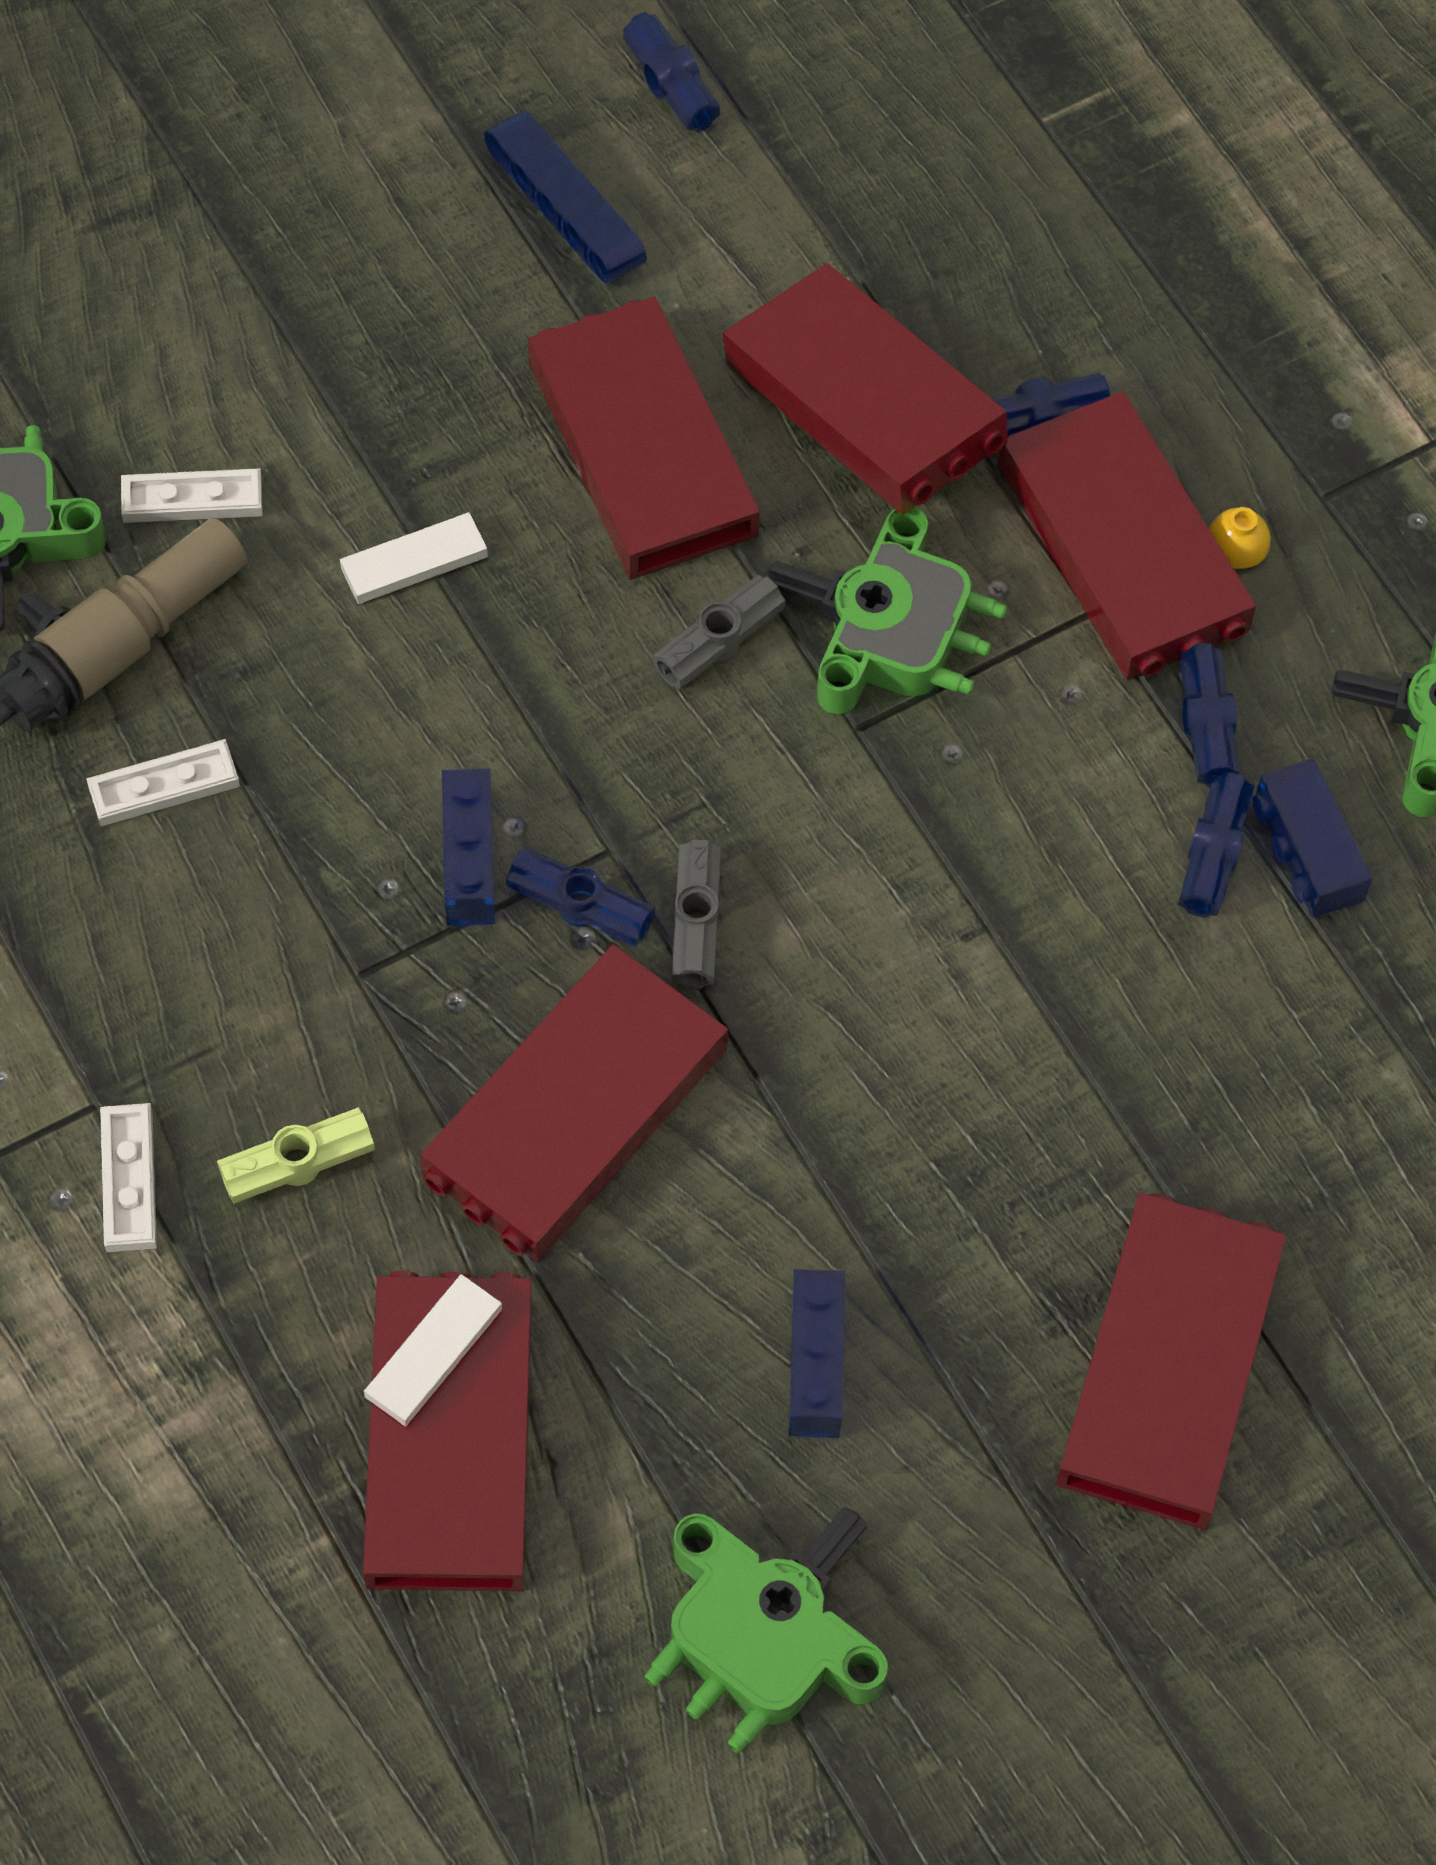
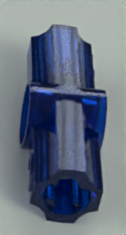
(671, 72)
(1043, 401)
(1208, 713)
(1216, 845)
(555, 883)

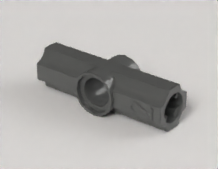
(700, 648)
(696, 937)

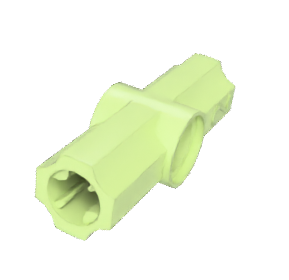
(325, 1142)

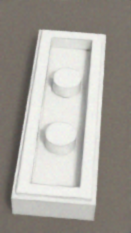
(191, 495)
(413, 558)
(163, 782)
(128, 1177)
(433, 1350)

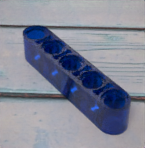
(565, 197)

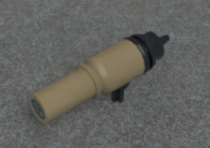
(110, 629)

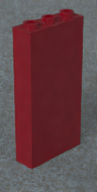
(866, 388)
(643, 437)
(1126, 535)
(573, 1104)
(1172, 1360)
(455, 1479)

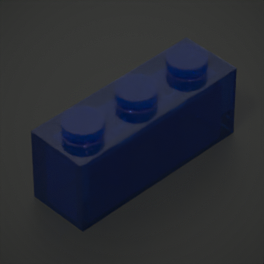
(1311, 838)
(468, 847)
(816, 1353)

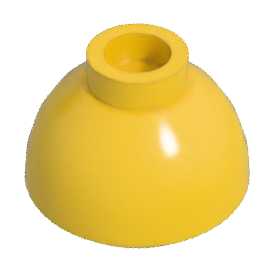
(1241, 536)

